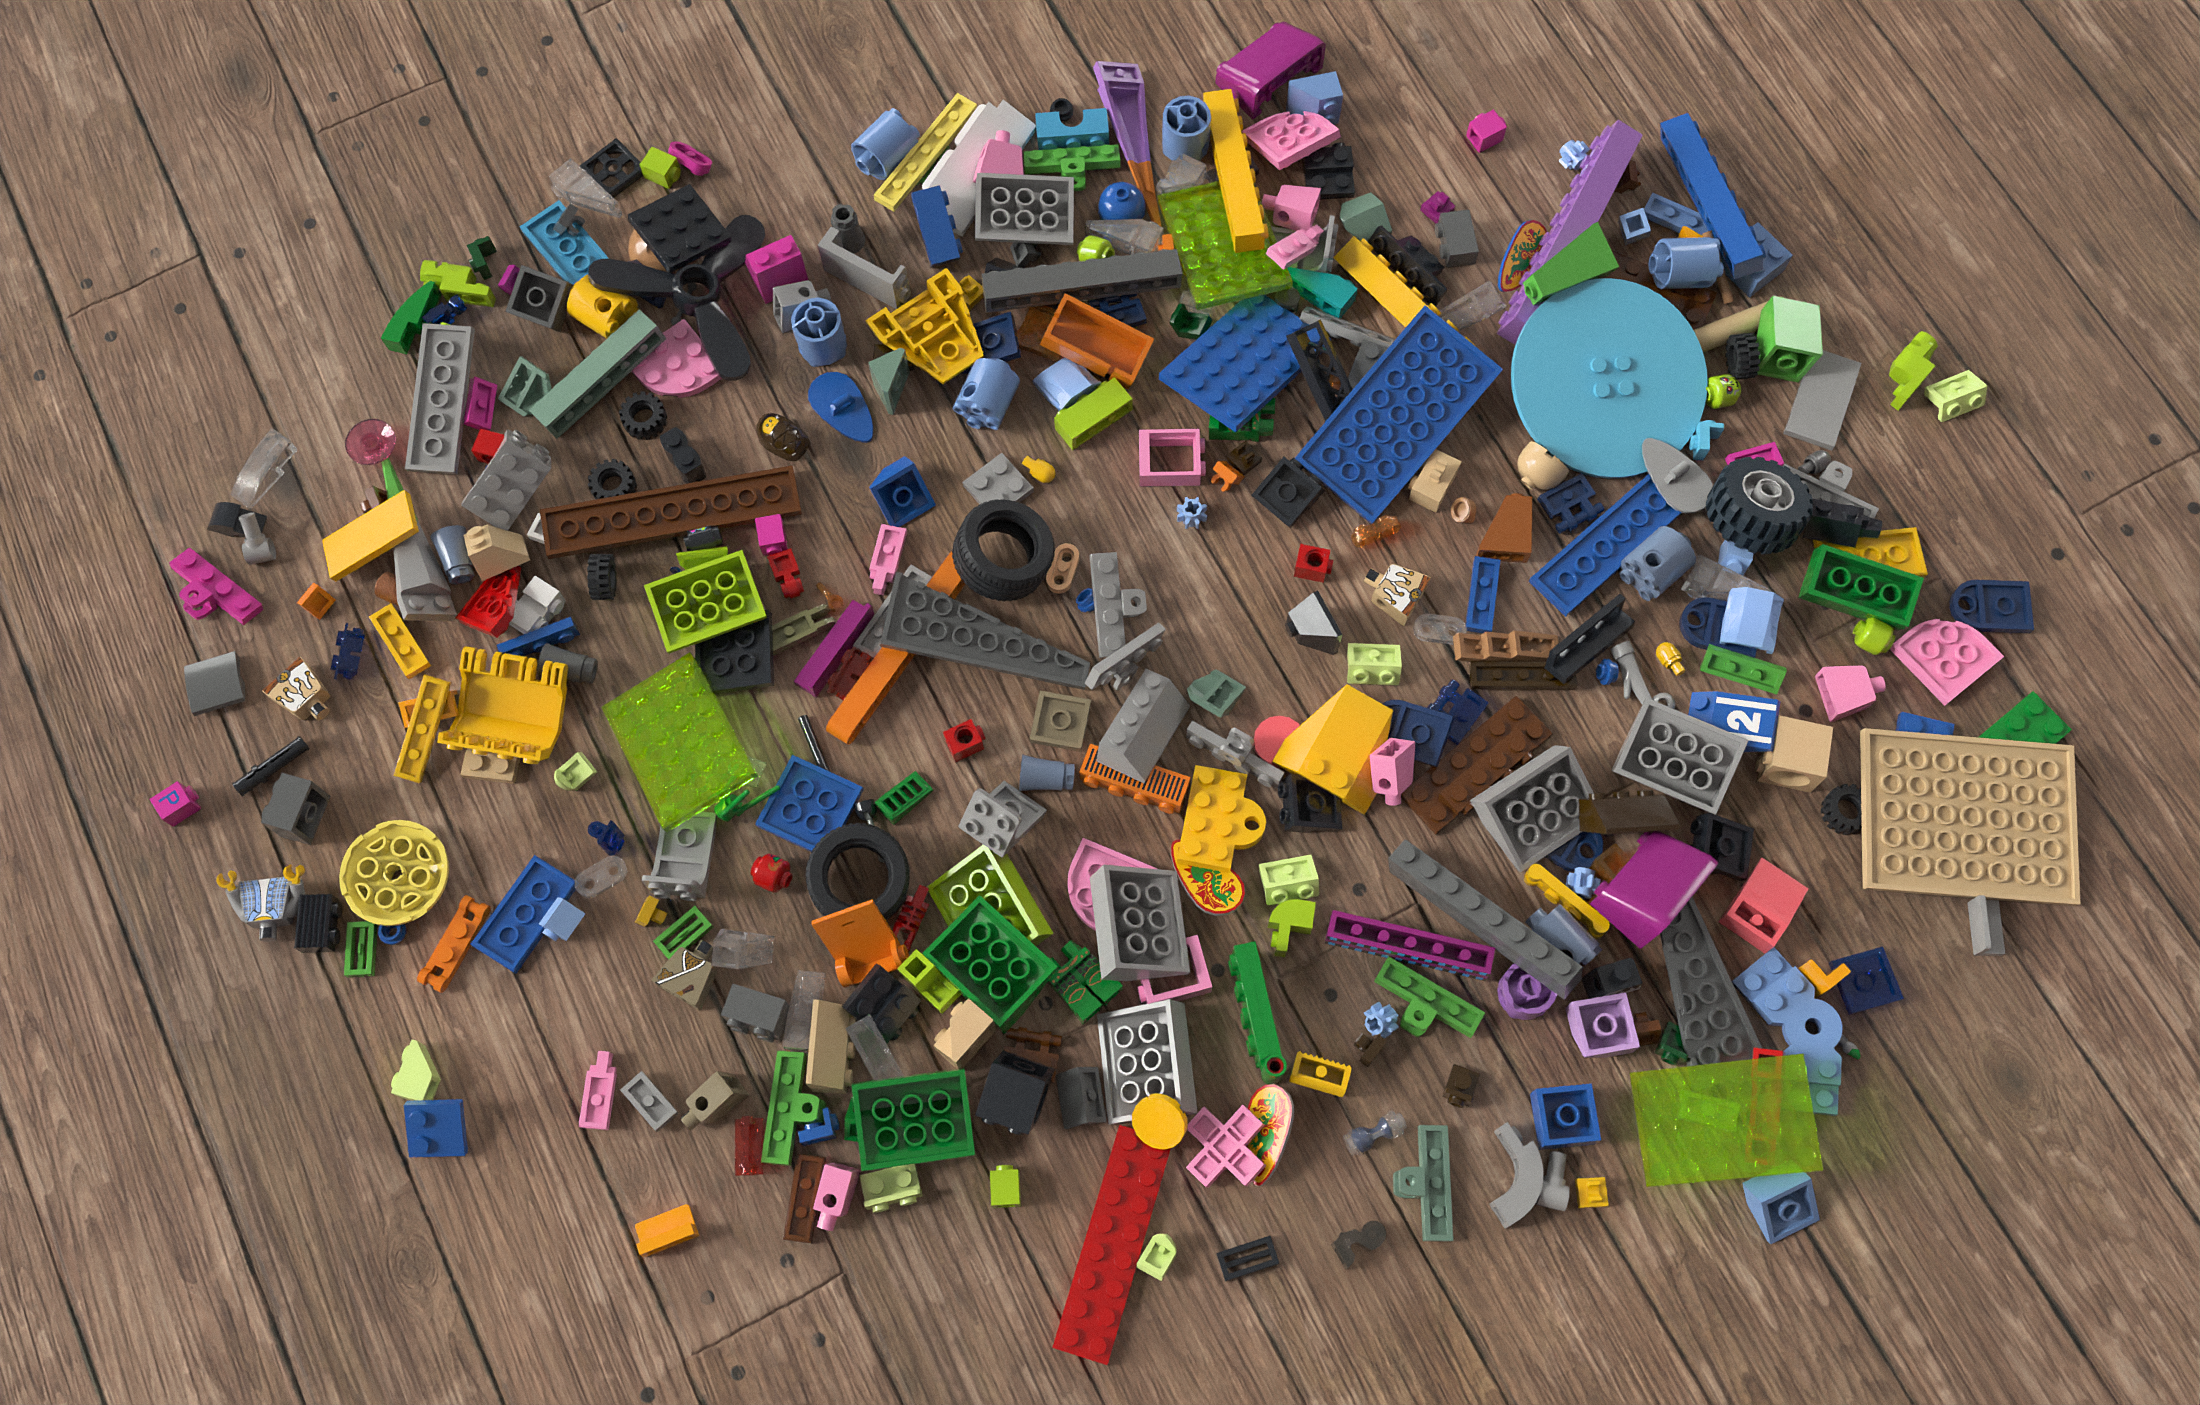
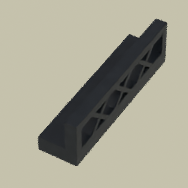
(1314, 371)
(1589, 640)

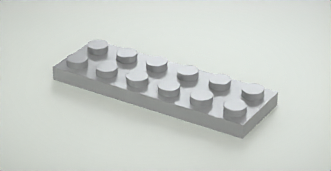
(440, 399)

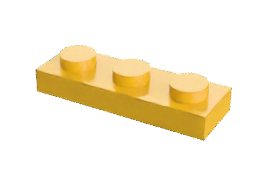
(400, 641)

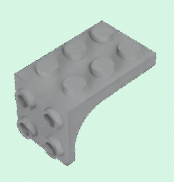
(1323, 254)
(508, 480)
(1000, 817)
(684, 859)

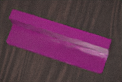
(831, 650)

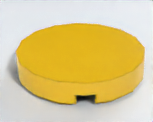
(1159, 1121)

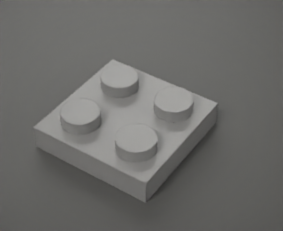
(998, 481)

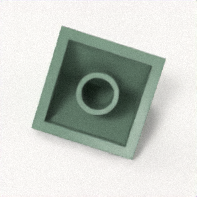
(889, 377)

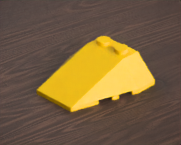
(932, 329)
(1337, 745)

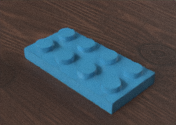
(565, 253)

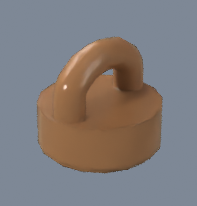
(1463, 510)

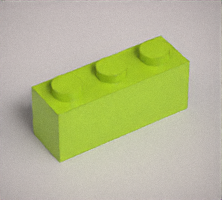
(1093, 413)

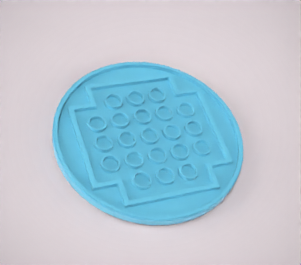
(1606, 373)

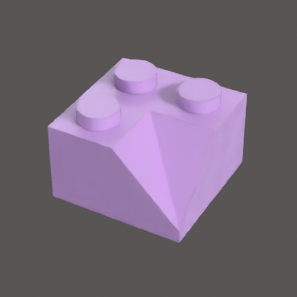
(1603, 1026)

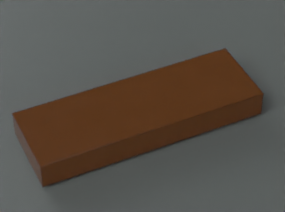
(805, 1185)

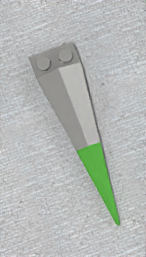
(419, 579)

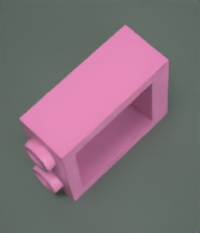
(1171, 437)
(1200, 969)

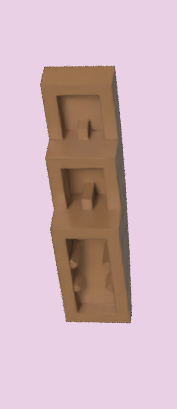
(1504, 647)

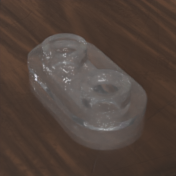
(1439, 628)
(600, 875)

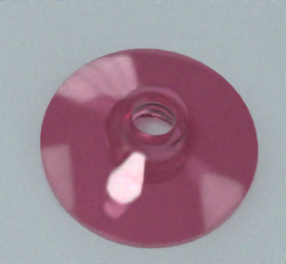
(364, 435)

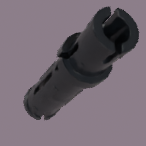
(270, 766)

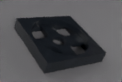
(613, 147)

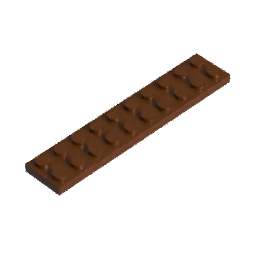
(668, 512)

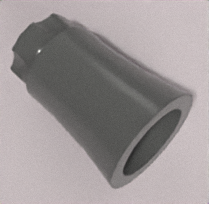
(847, 223)
(580, 666)

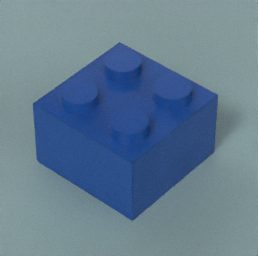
(1565, 1116)

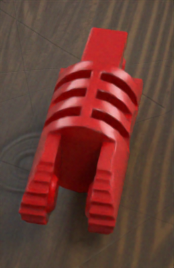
(912, 915)

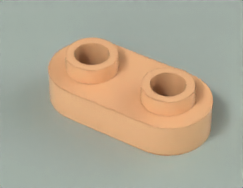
(1061, 569)

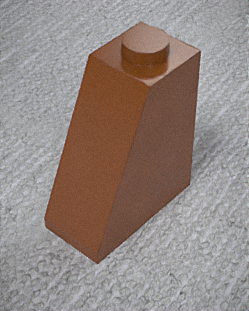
(1510, 531)

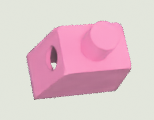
(1000, 156)
(1294, 206)
(1847, 690)
(1393, 769)
(840, 1182)

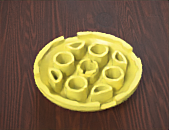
(373, 860)

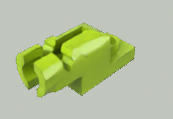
(458, 281)
(1912, 367)

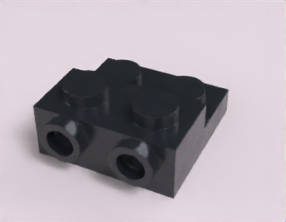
(1331, 171)
(1288, 491)
(1308, 806)
(1726, 842)
(885, 1000)

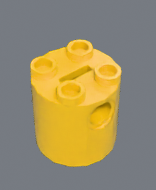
(599, 309)

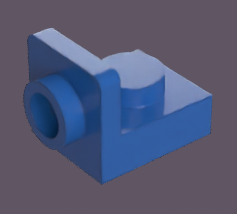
(816, 1133)

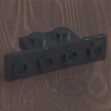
(1412, 262)

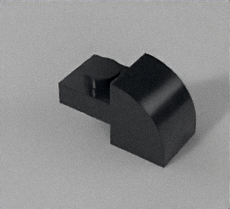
(226, 519)

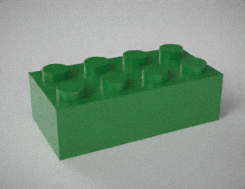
(1860, 587)

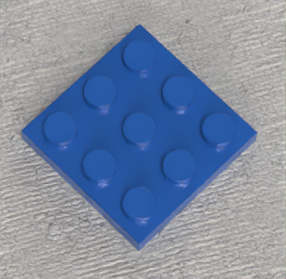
(808, 804)

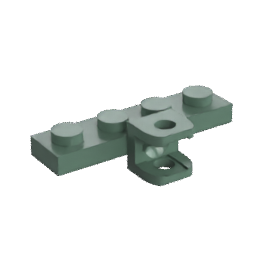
(1430, 1183)

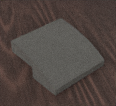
(214, 683)

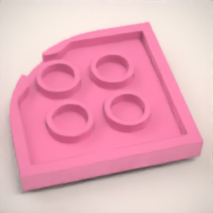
(1290, 137)
(677, 365)
(1946, 656)
(1085, 863)

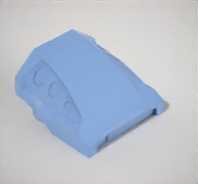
(1065, 383)
(1751, 618)

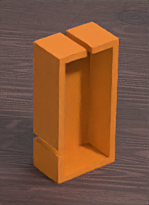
(1096, 341)

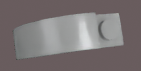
(1527, 1178)

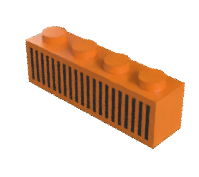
(1161, 788)

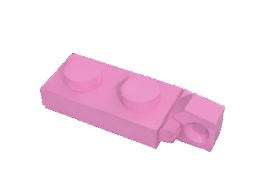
(1295, 246)
(886, 556)
(598, 1093)

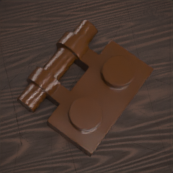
(1042, 1056)

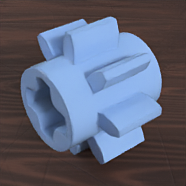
(1573, 154)
(1187, 517)
(1583, 882)
(1381, 1020)

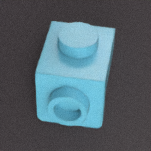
(1701, 438)

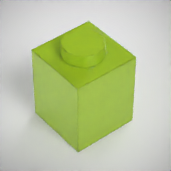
(660, 167)
(1005, 1187)

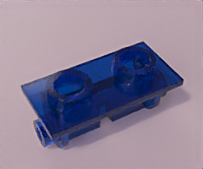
(344, 662)
(608, 836)

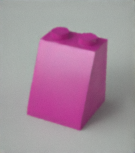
(776, 266)

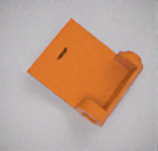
(858, 941)

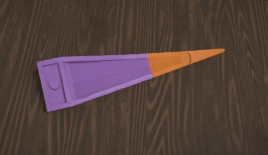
(1124, 97)

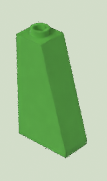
(1580, 261)

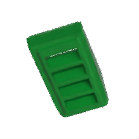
(890, 796)

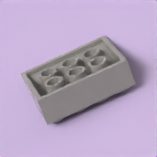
(1024, 208)
(1680, 756)
(1535, 806)
(1138, 923)
(1145, 1054)

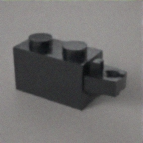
(1840, 524)

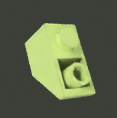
(417, 1074)

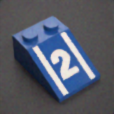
(1739, 714)

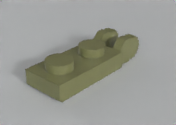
(800, 628)

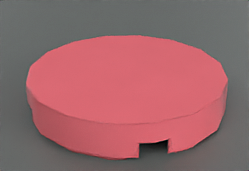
(1271, 735)

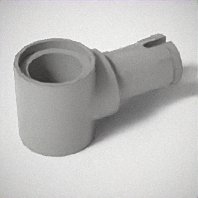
(256, 546)
(1554, 1192)

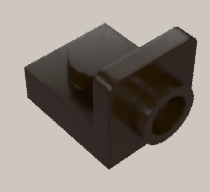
(1460, 1086)

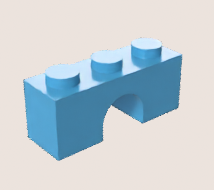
(1090, 132)

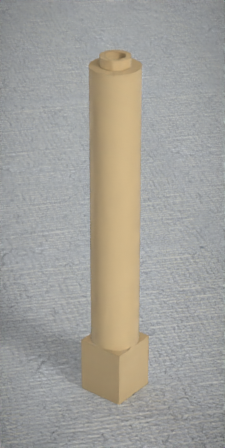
(1718, 332)

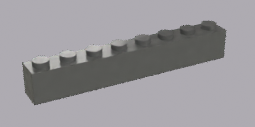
(1081, 280)
(1485, 919)

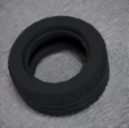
(1020, 523)
(850, 837)

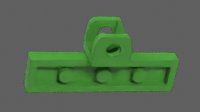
(1072, 161)
(1427, 1001)
(788, 1108)

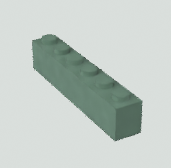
(598, 374)

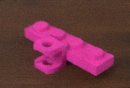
(212, 588)

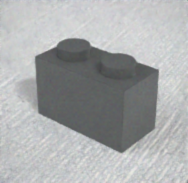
(1457, 238)

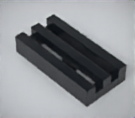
(1270, 1251)

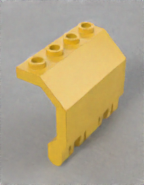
(508, 707)

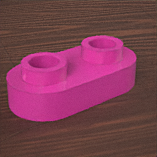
(690, 158)

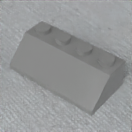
(1143, 727)

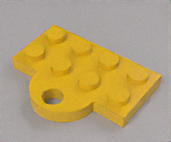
(1217, 820)

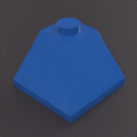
(901, 492)

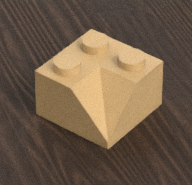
(966, 1035)

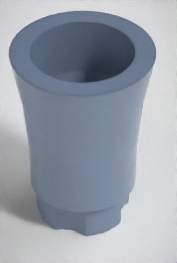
(453, 553)
(1045, 774)

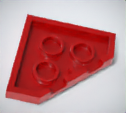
(492, 604)

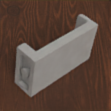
(867, 277)

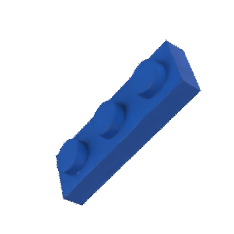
(1482, 594)
(531, 642)

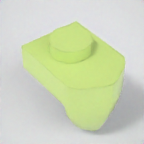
(574, 772)
(1158, 1256)

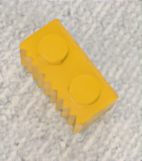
(1320, 1074)

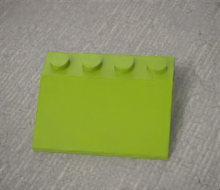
(705, 601)
(996, 882)

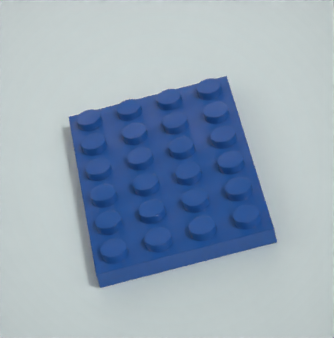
(1239, 361)

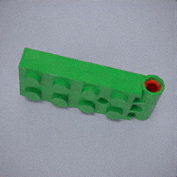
(1256, 1012)

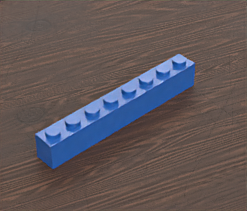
(1711, 195)

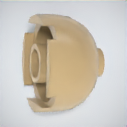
(1540, 468)

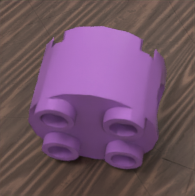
(1523, 995)

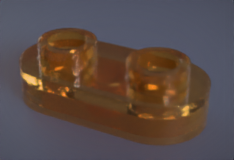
(1381, 529)

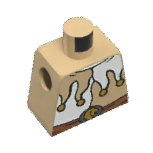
(1397, 590)
(299, 691)

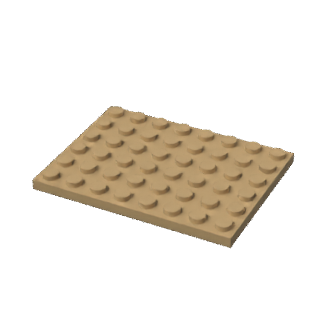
(1969, 817)

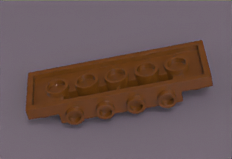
(1691, 302)
(1476, 765)

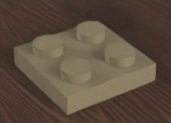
(1060, 721)

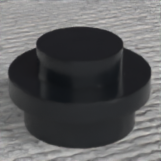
(1064, 108)

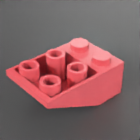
(1764, 906)

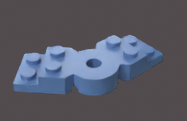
(1787, 1000)

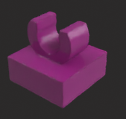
(1437, 204)
(509, 278)

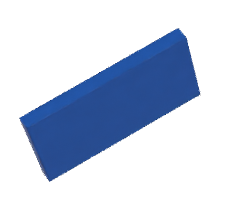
(514, 925)

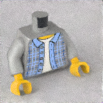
(265, 901)

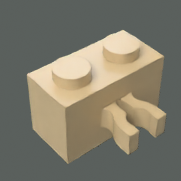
(1434, 480)

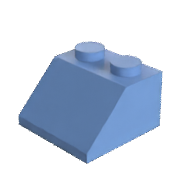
(1317, 95)
(1781, 1203)

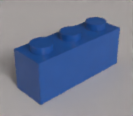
(936, 225)

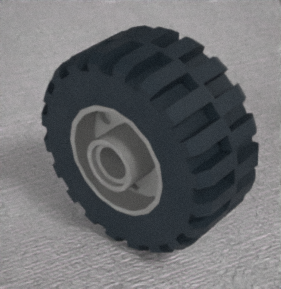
(1759, 505)

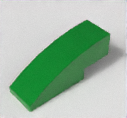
(408, 318)

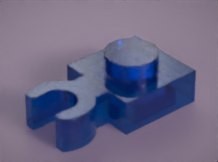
(445, 313)

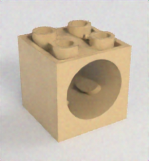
(1798, 755)

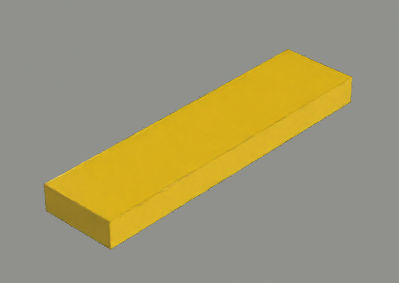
(422, 728)

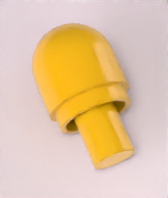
(1040, 469)
(1670, 657)

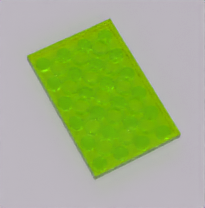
(1207, 253)
(679, 742)
(1726, 1120)

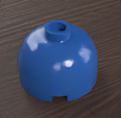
(1121, 202)

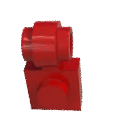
(785, 568)

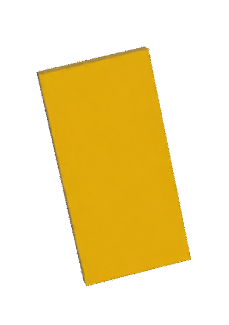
(370, 535)
(1893, 548)

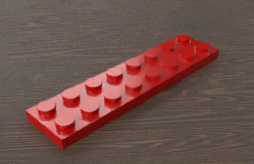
(1111, 1248)

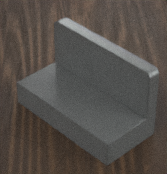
(1081, 1097)

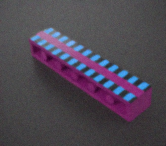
(1410, 945)

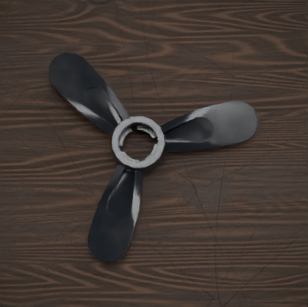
(715, 329)

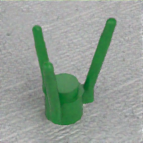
(732, 804)

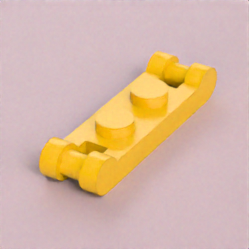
(1559, 893)

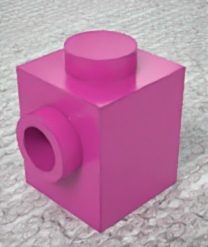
(1486, 130)

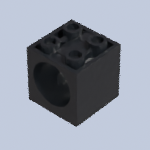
(1014, 1093)

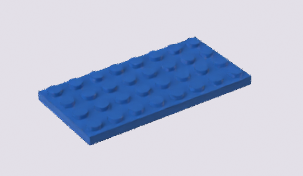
(1398, 414)

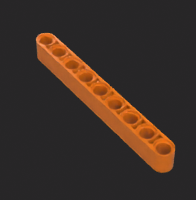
(884, 670)

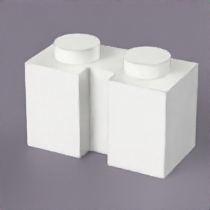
(536, 606)

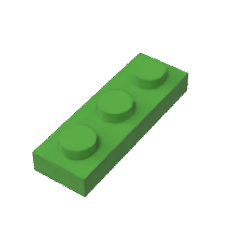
(1743, 669)

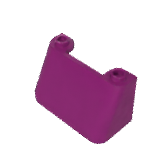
(1269, 64)
(1652, 886)

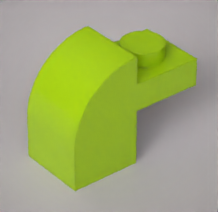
(1289, 917)
(928, 981)

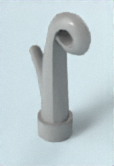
(1632, 676)

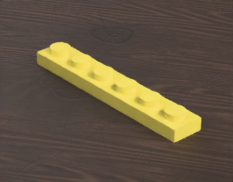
(925, 152)

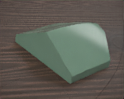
(1363, 216)
(525, 387)
(1216, 692)

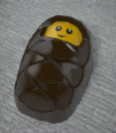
(782, 437)

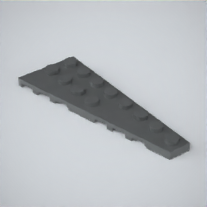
(948, 630)
(1705, 1001)

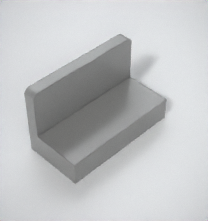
(1986, 927)

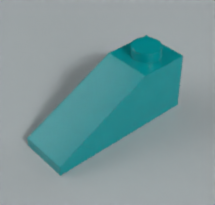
(1324, 290)

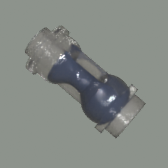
(1363, 1138)

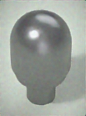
(1815, 462)

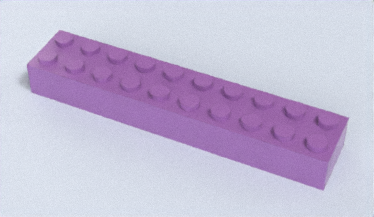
(1579, 211)

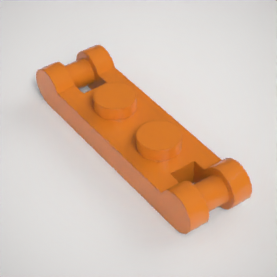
(454, 944)

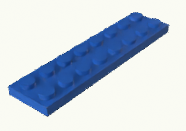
(1602, 546)

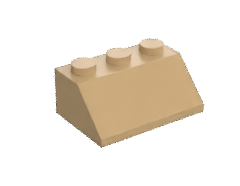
(829, 1049)

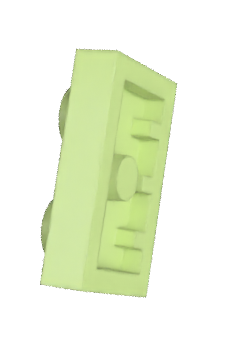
(1957, 395)
(1374, 664)
(1289, 879)
(890, 1187)

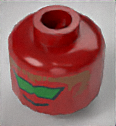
(771, 873)

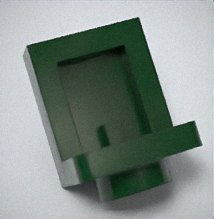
(479, 250)
(1189, 324)
(1671, 1046)

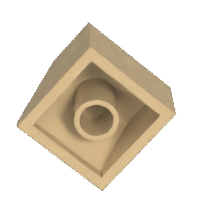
(494, 550)

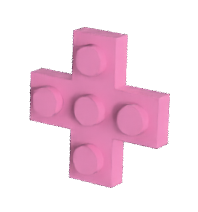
(1225, 1146)

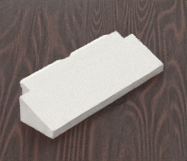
(958, 166)

